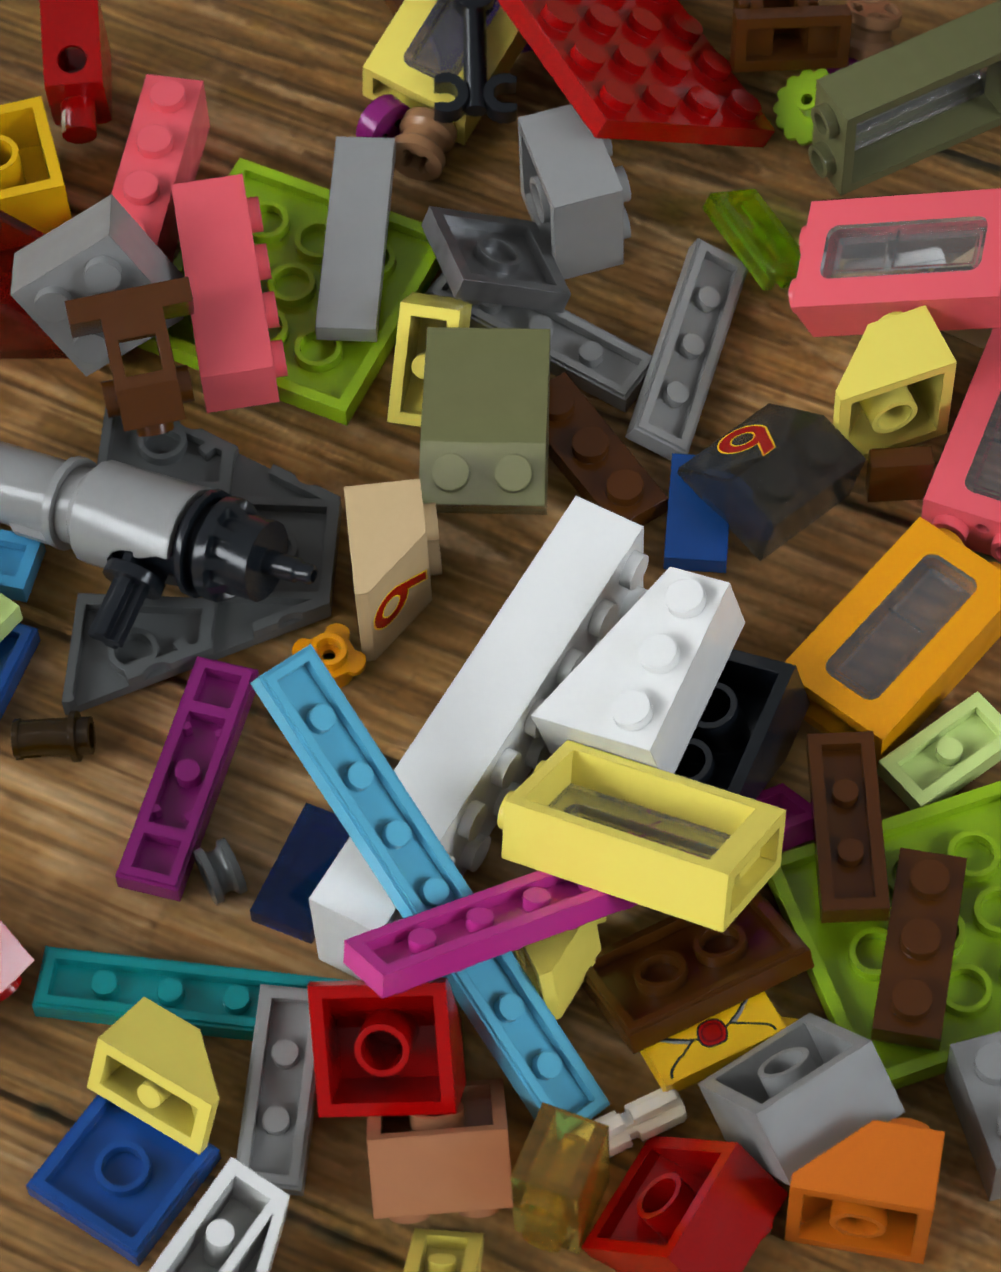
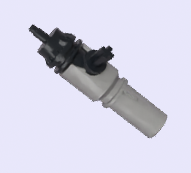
(144, 533)

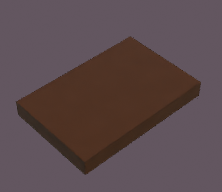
(687, 972)

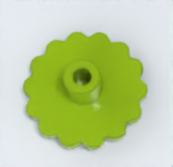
(795, 106)

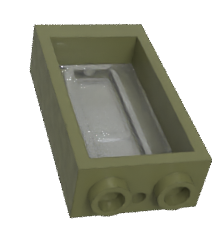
(908, 101)

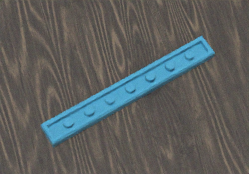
(422, 877)

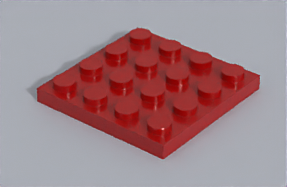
(640, 71)

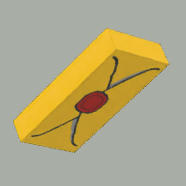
(712, 1043)

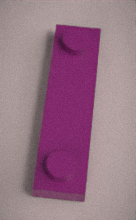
(187, 779)

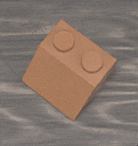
(442, 1160)

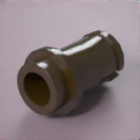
(54, 737)

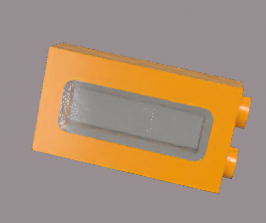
(901, 638)

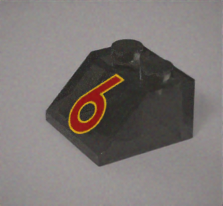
(774, 475)

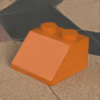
(870, 1192)

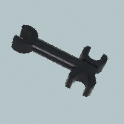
(475, 94)

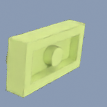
(945, 754)

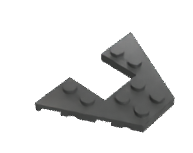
(178, 629)

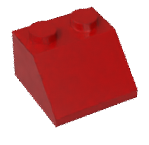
(387, 1052)
(687, 1209)

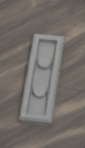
(280, 1090)

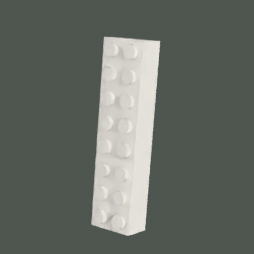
(482, 729)

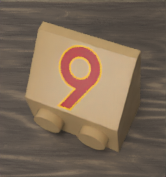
(391, 558)

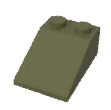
(486, 420)

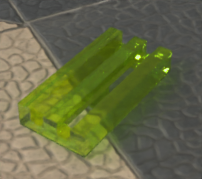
(755, 236)

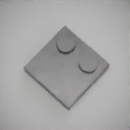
(495, 260)

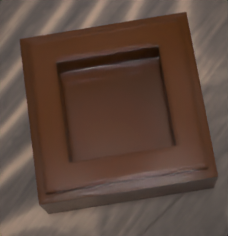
(898, 473)

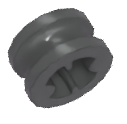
(220, 871)

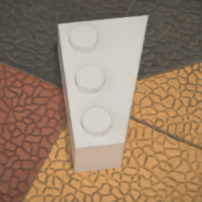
(649, 674)
(230, 1227)

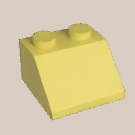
(896, 384)

